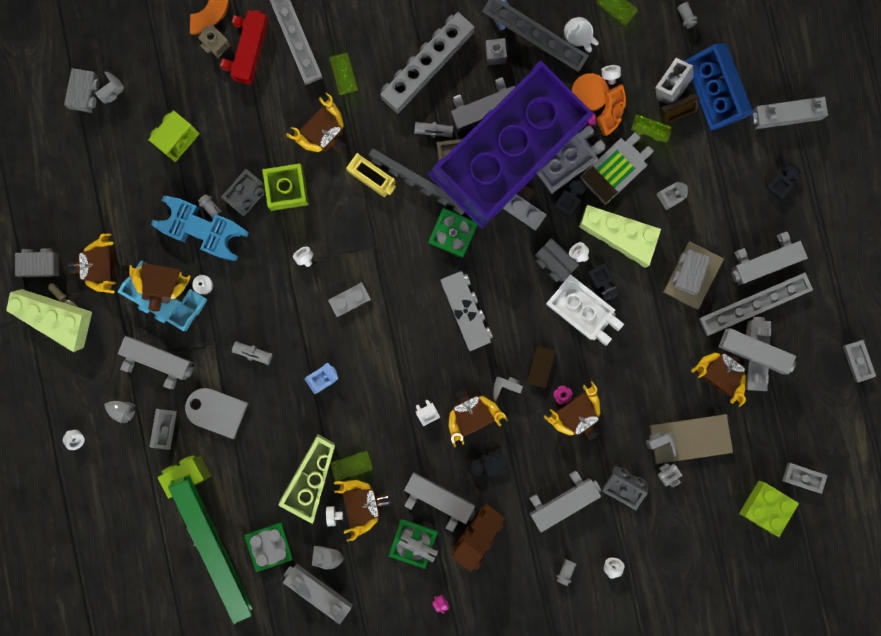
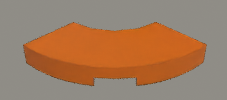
(211, 14)
(613, 110)

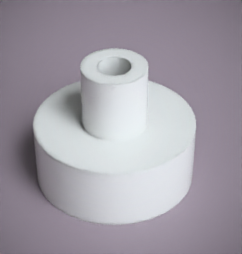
(611, 73)
(579, 252)
(303, 256)
(205, 288)
(73, 439)
(332, 516)
(613, 567)

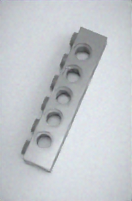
(456, 24)

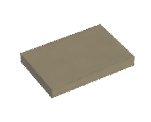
(689, 299)

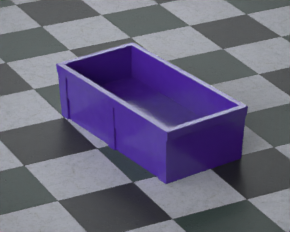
(511, 145)

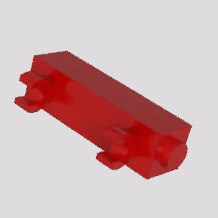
(249, 46)

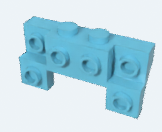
(176, 312)

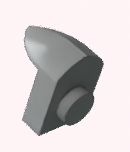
(111, 90)
(673, 194)
(511, 384)
(120, 410)
(658, 440)
(326, 557)

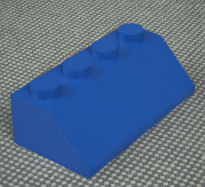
(719, 86)

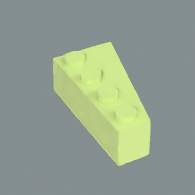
(624, 234)
(51, 317)
(307, 484)

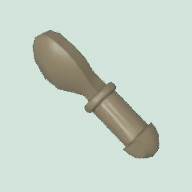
(58, 293)

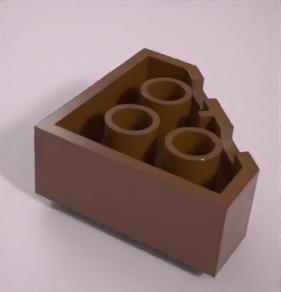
(477, 538)

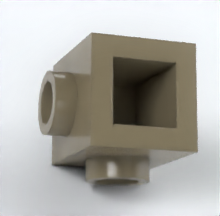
(213, 41)

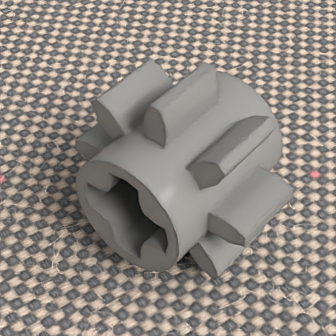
(669, 475)

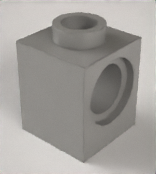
(495, 51)

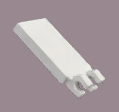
(584, 310)

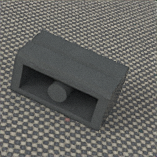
(556, 261)

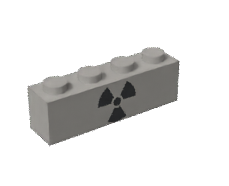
(465, 311)

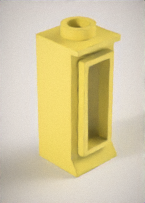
(386, 188)

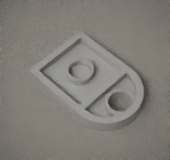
(217, 412)

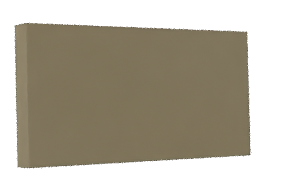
(694, 438)

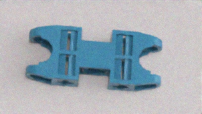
(185, 222)

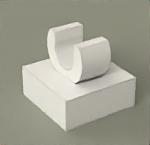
(427, 414)

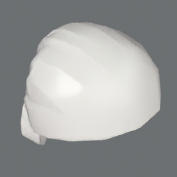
(580, 33)

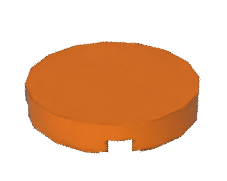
(591, 90)

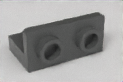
(244, 192)
(626, 487)

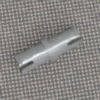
(433, 129)
(252, 353)
(418, 547)

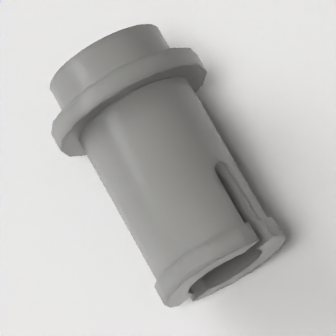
(687, 15)
(210, 207)
(566, 572)

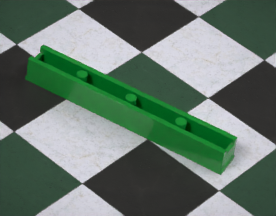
(210, 548)

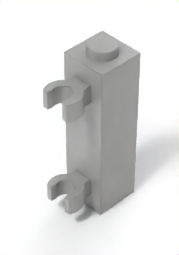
(789, 113)
(471, 114)
(767, 263)
(757, 351)
(155, 358)
(756, 374)
(440, 498)
(565, 504)
(317, 593)

